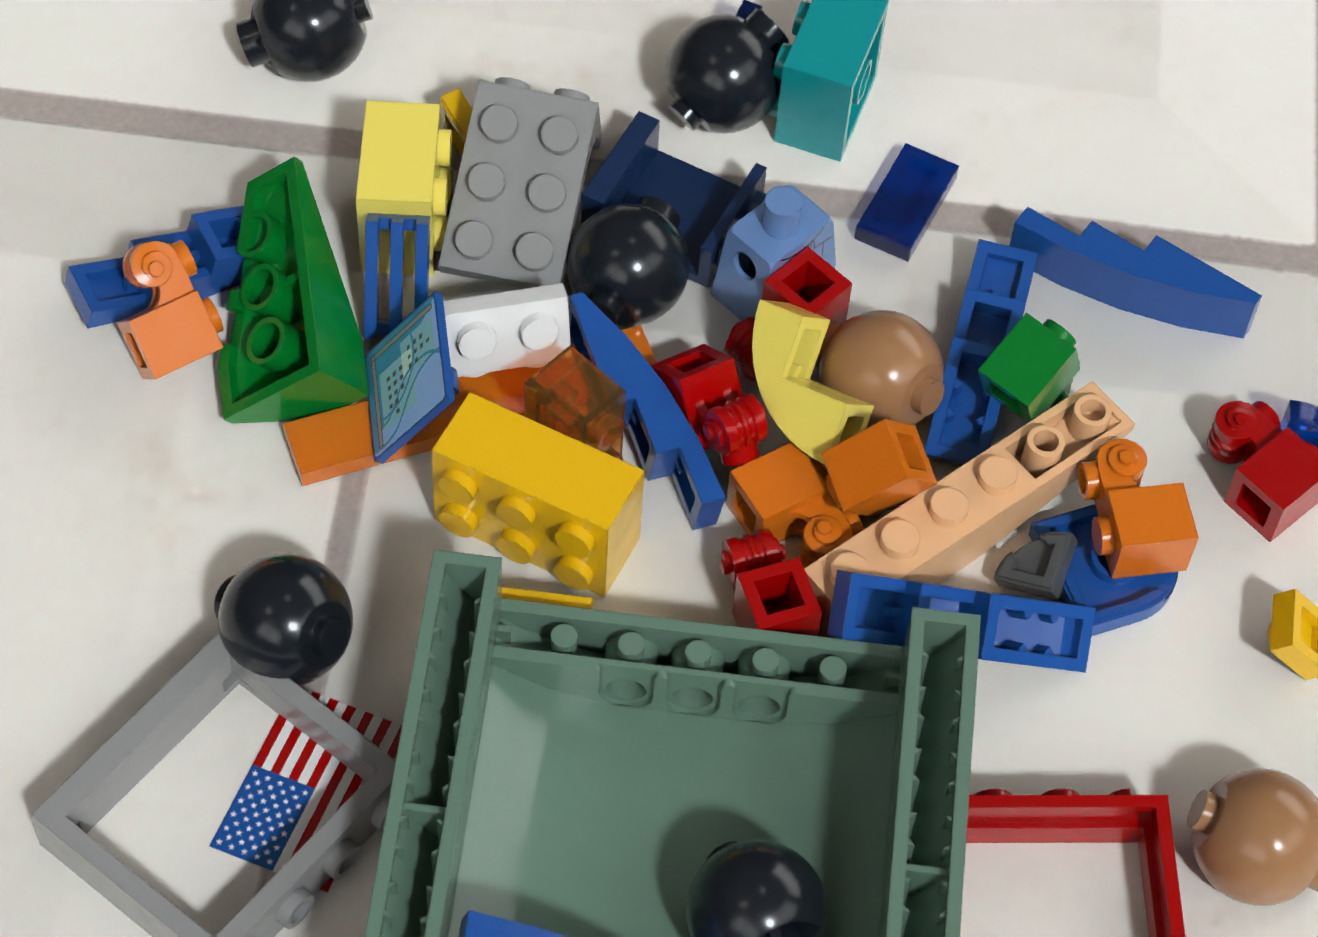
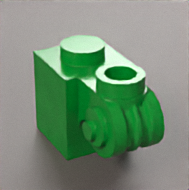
(1031, 367)

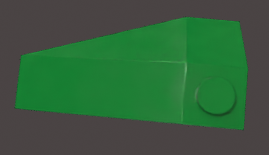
(293, 323)

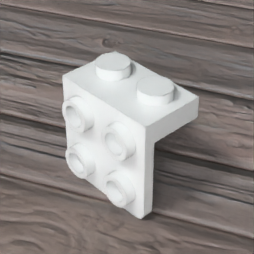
(506, 328)

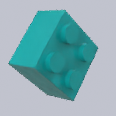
(827, 73)

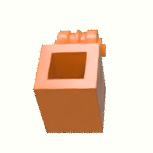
(177, 322)
(878, 469)
(791, 499)
(1136, 526)

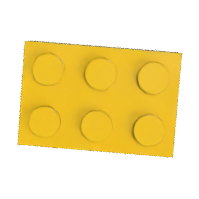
(536, 494)

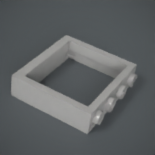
(150, 735)

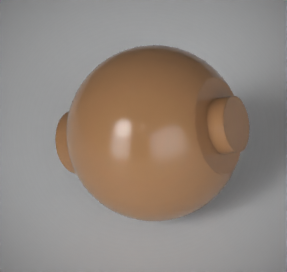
(886, 363)
(1257, 836)

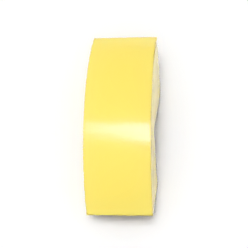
(783, 360)

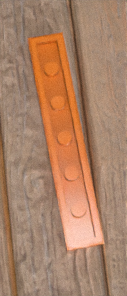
(342, 438)

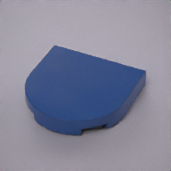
(1089, 580)

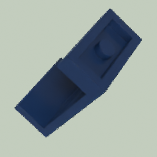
(702, 200)

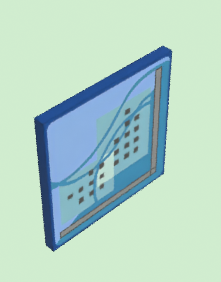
(410, 378)

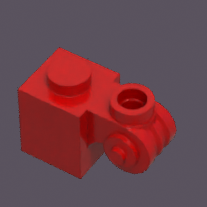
(804, 282)
(712, 401)
(1278, 468)
(768, 590)

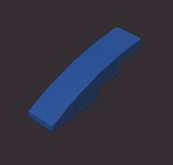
(1149, 282)
(107, 296)
(989, 311)
(652, 415)
(1010, 626)

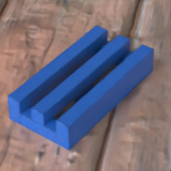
(397, 224)

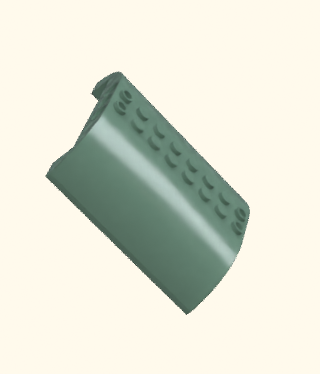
(599, 756)

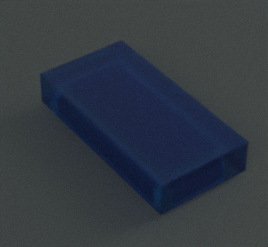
(906, 202)

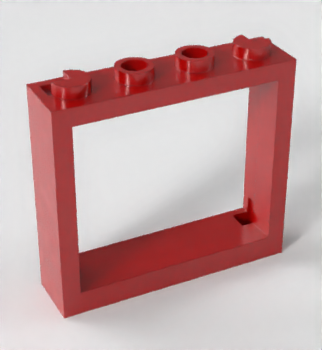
(1077, 818)

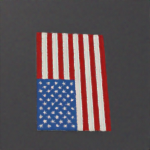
(295, 789)

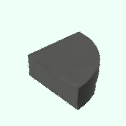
(1039, 565)

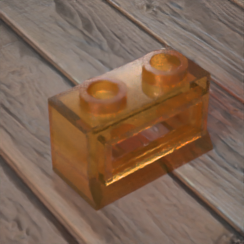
(577, 402)

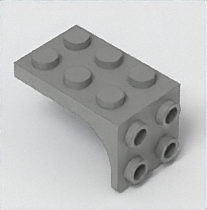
(519, 184)

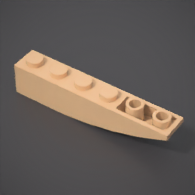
(978, 501)

